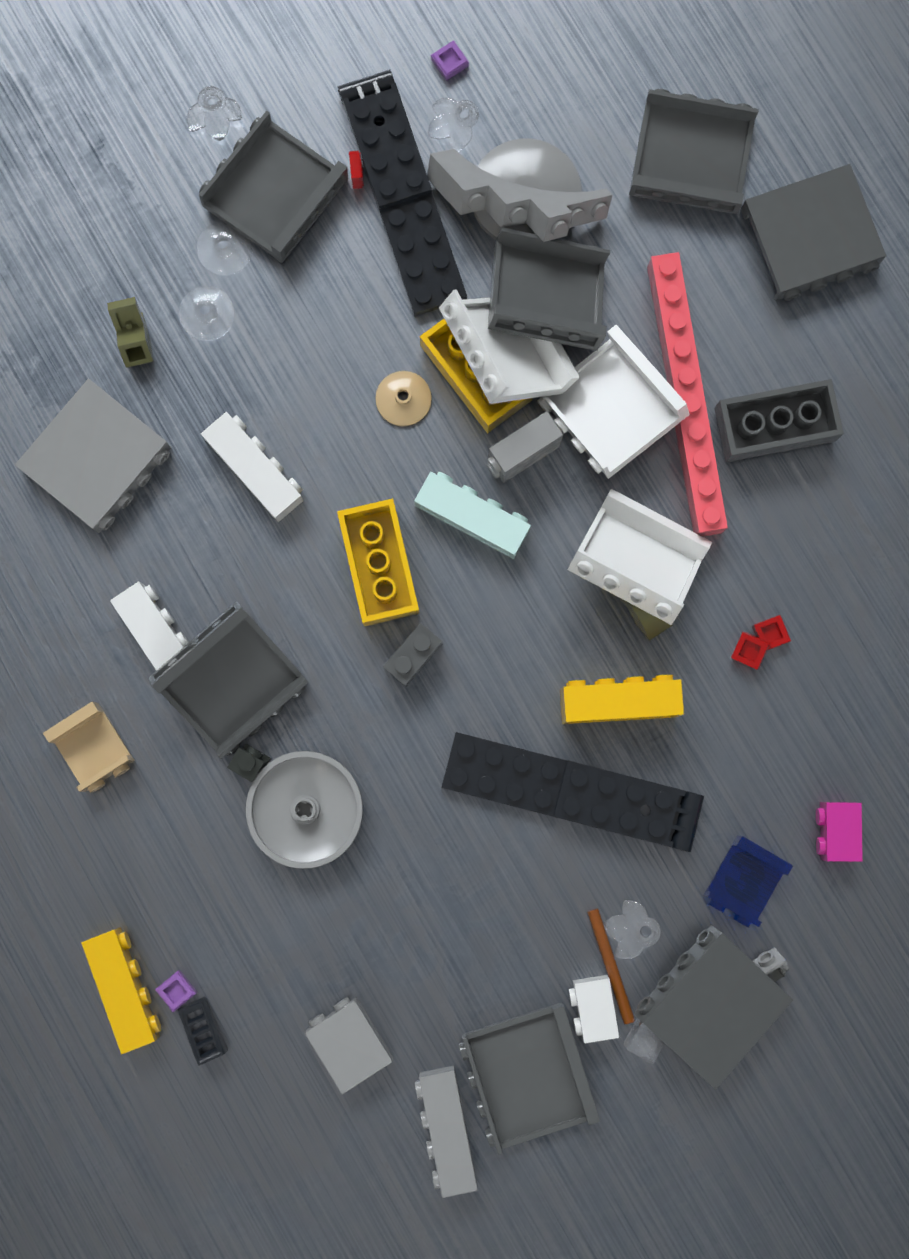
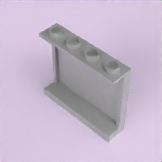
(94, 456)

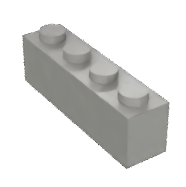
(447, 1131)

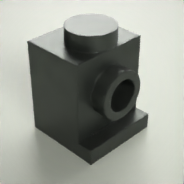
(248, 762)

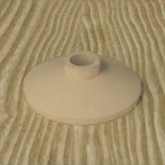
(406, 411)

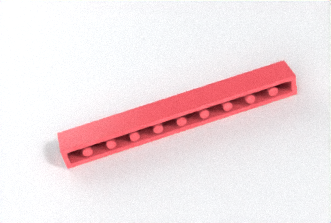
(684, 376)

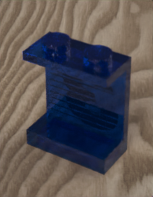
(746, 880)

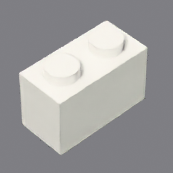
(595, 1009)

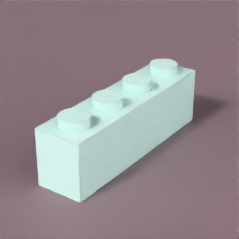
(472, 514)

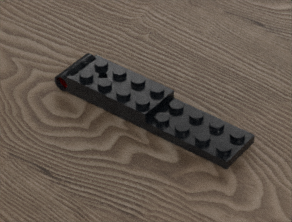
(401, 190)
(573, 791)

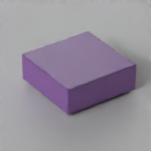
(449, 60)
(176, 991)

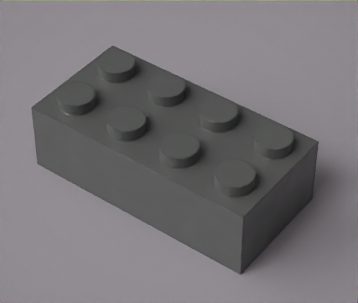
(778, 420)

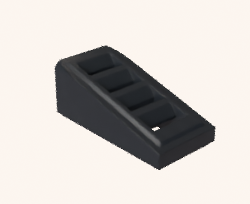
(212, 1026)

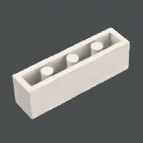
(252, 466)
(149, 623)

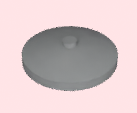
(531, 165)
(304, 809)

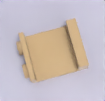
(90, 747)

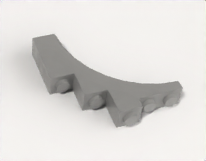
(511, 204)

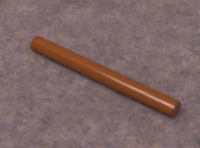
(611, 966)

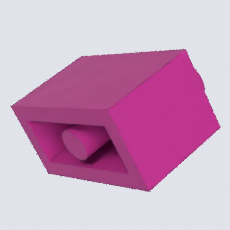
(839, 831)

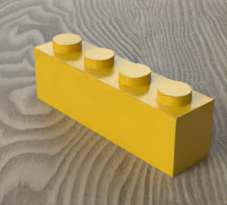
(121, 990)

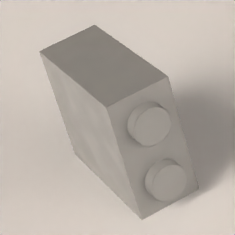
(524, 447)
(348, 1044)

